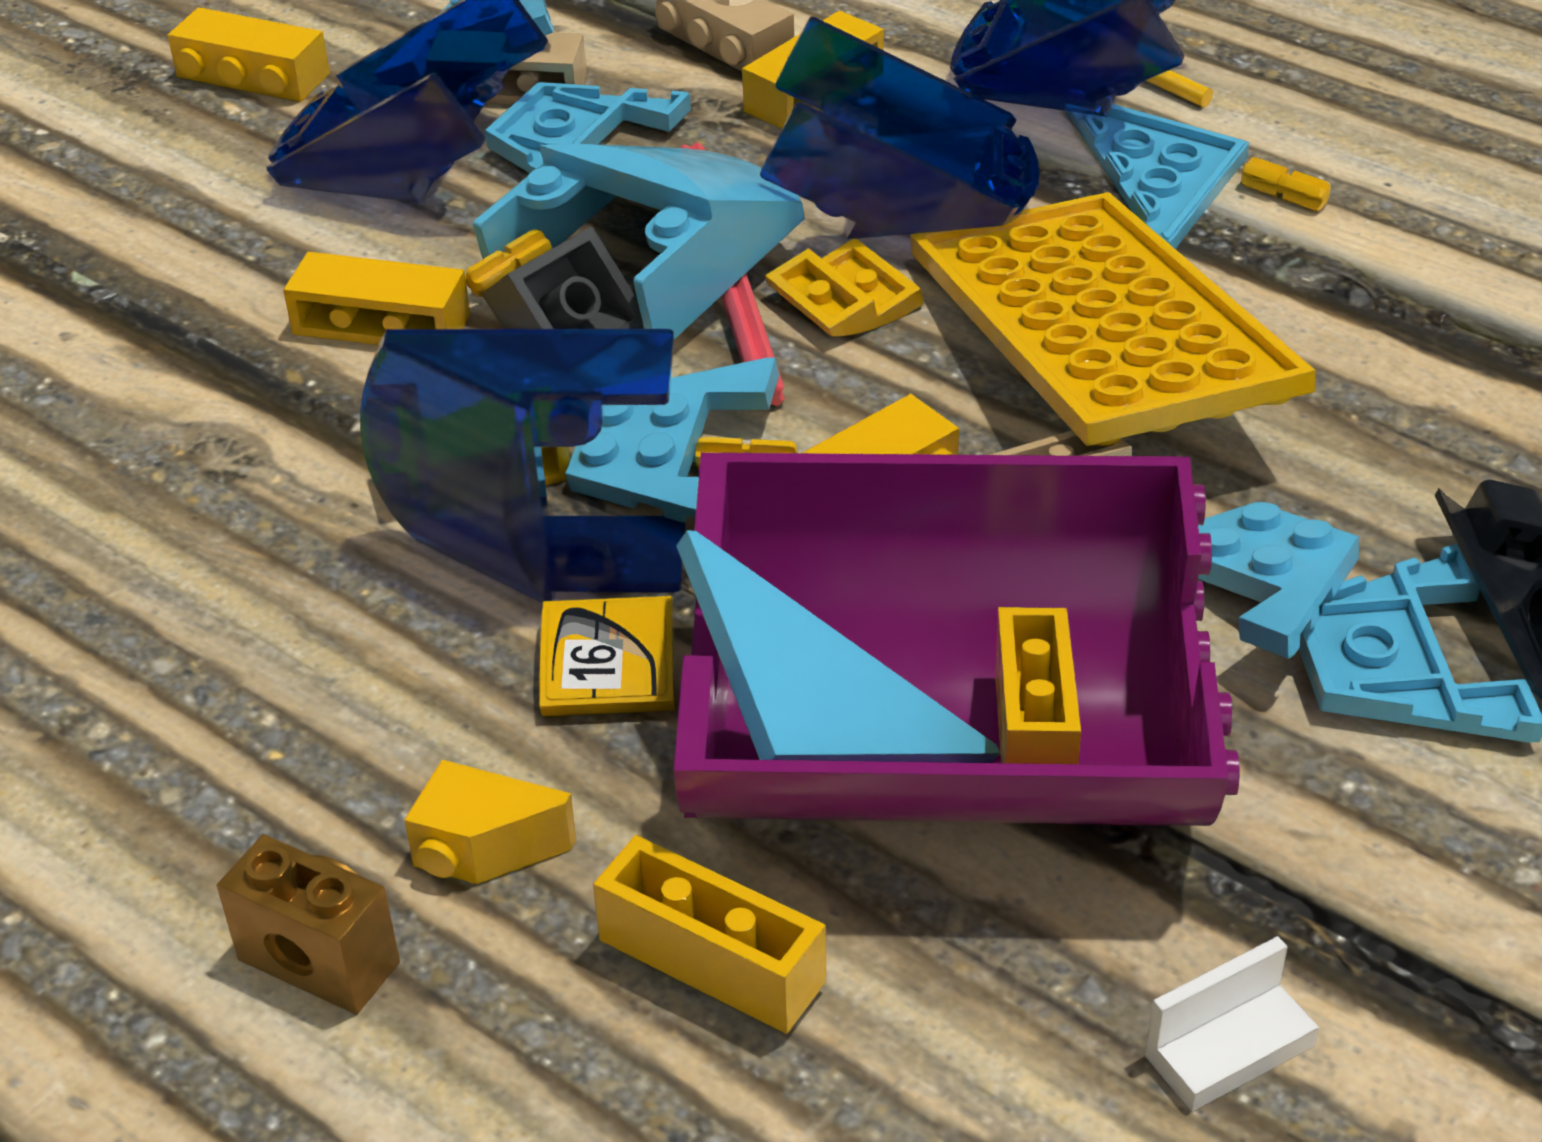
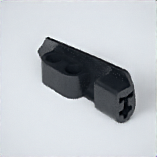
(1503, 550)

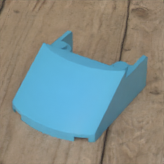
(709, 230)

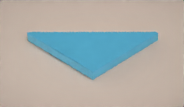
(1162, 165)
(809, 686)

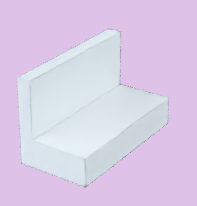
(1227, 1027)

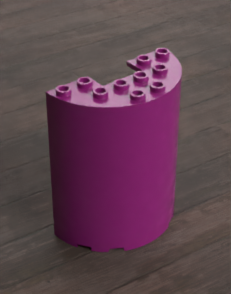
(913, 572)

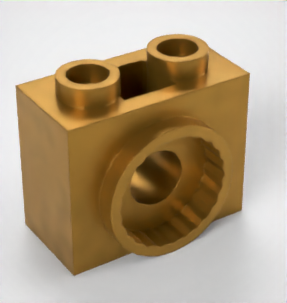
(309, 922)

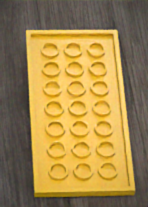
(1111, 320)

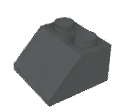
(566, 289)

